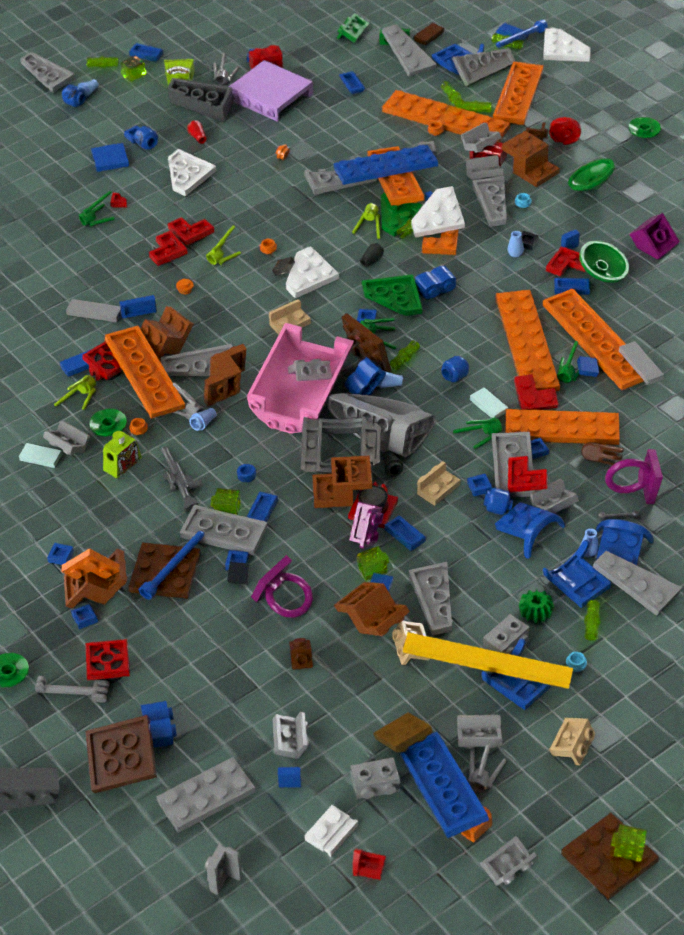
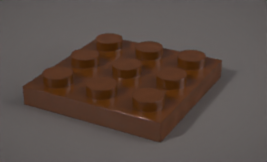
(366, 343)
(154, 558)
(120, 754)
(595, 858)

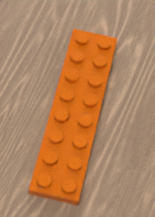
(452, 118)
(592, 336)
(527, 338)

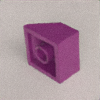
(655, 236)

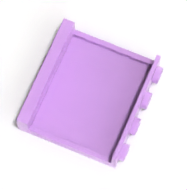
(270, 89)

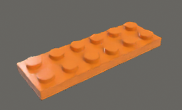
(518, 92)
(400, 187)
(144, 372)
(565, 425)

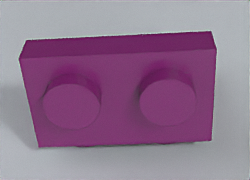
(366, 524)

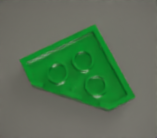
(396, 216)
(395, 293)

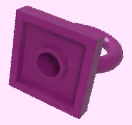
(648, 476)
(274, 580)

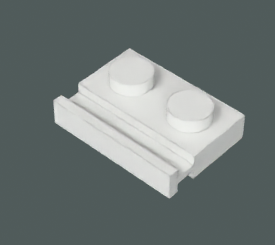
(331, 830)

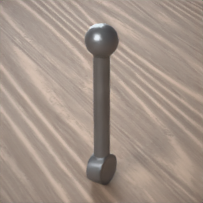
(602, 516)

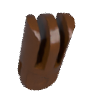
(597, 453)

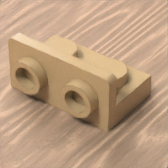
(289, 313)
(437, 484)
(399, 636)
(573, 739)

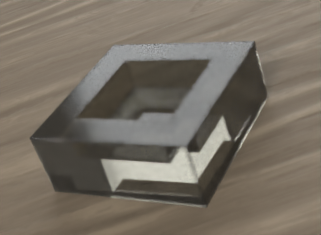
(283, 266)

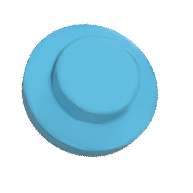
(523, 200)
(576, 661)

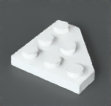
(564, 47)
(188, 171)
(438, 214)
(309, 273)

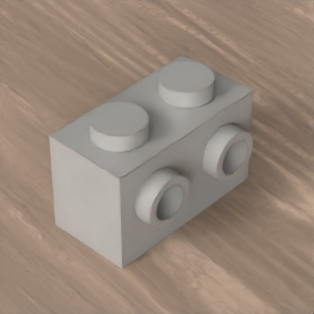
(506, 635)
(375, 778)

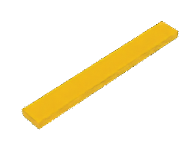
(488, 660)

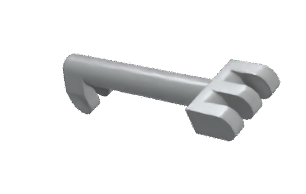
(98, 691)

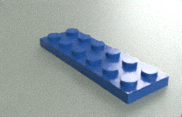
(385, 164)
(443, 785)

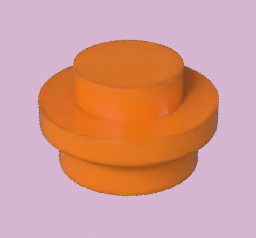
(435, 128)
(282, 152)
(268, 246)
(184, 286)
(138, 426)

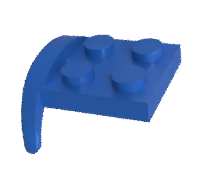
(445, 56)
(526, 523)
(622, 539)
(578, 578)
(518, 690)

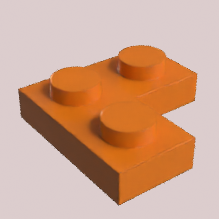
(444, 245)
(90, 562)

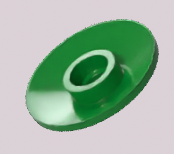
(644, 127)
(107, 422)
(13, 669)

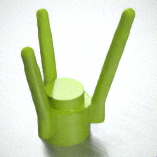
(370, 214)
(216, 254)
(84, 385)

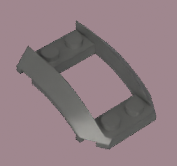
(312, 438)

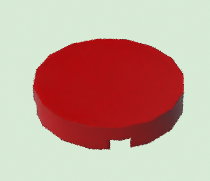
(565, 130)

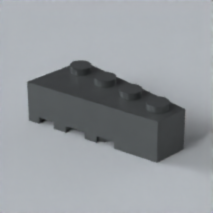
(201, 97)
(28, 787)

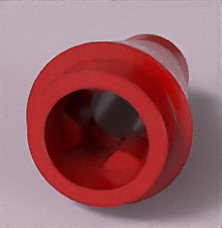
(196, 130)

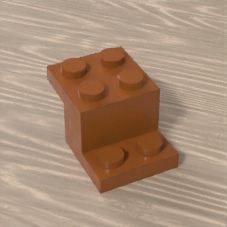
(530, 158)
(168, 333)
(225, 375)
(347, 475)
(94, 586)
(372, 608)

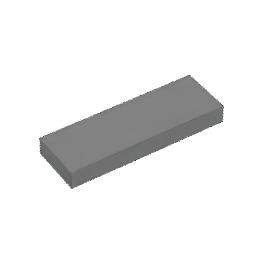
(93, 310)
(641, 363)

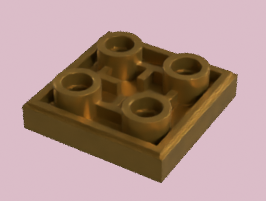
(403, 732)

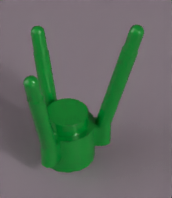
(88, 215)
(369, 324)
(567, 372)
(489, 426)

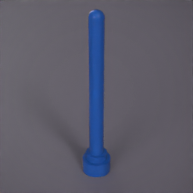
(539, 27)
(149, 588)

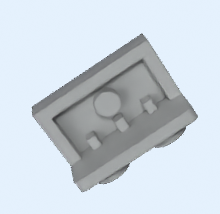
(479, 137)
(483, 167)
(310, 370)
(68, 438)
(554, 498)
(479, 731)
(290, 735)
(507, 860)
(221, 865)

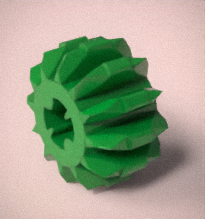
(536, 606)

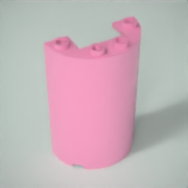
(282, 399)

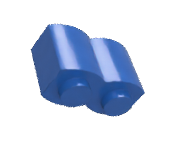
(435, 282)
(365, 378)
(160, 718)

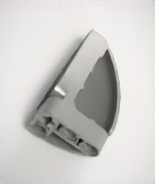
(401, 423)

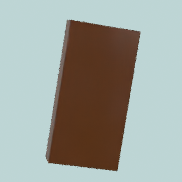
(428, 34)

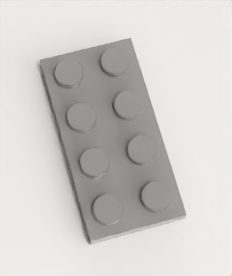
(506, 446)
(224, 529)
(205, 794)

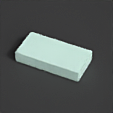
(488, 403)
(40, 455)

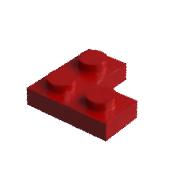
(190, 233)
(169, 249)
(562, 260)
(534, 399)
(522, 479)

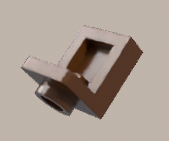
(539, 133)
(301, 653)

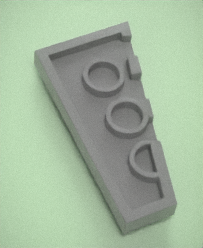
(407, 51)
(477, 66)
(47, 72)
(327, 181)
(492, 199)
(191, 363)
(639, 583)
(433, 594)

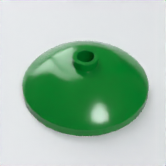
(592, 175)
(603, 261)

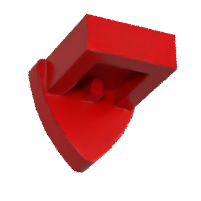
(368, 864)

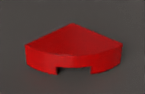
(118, 201)

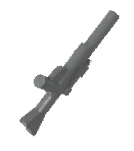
(184, 482)

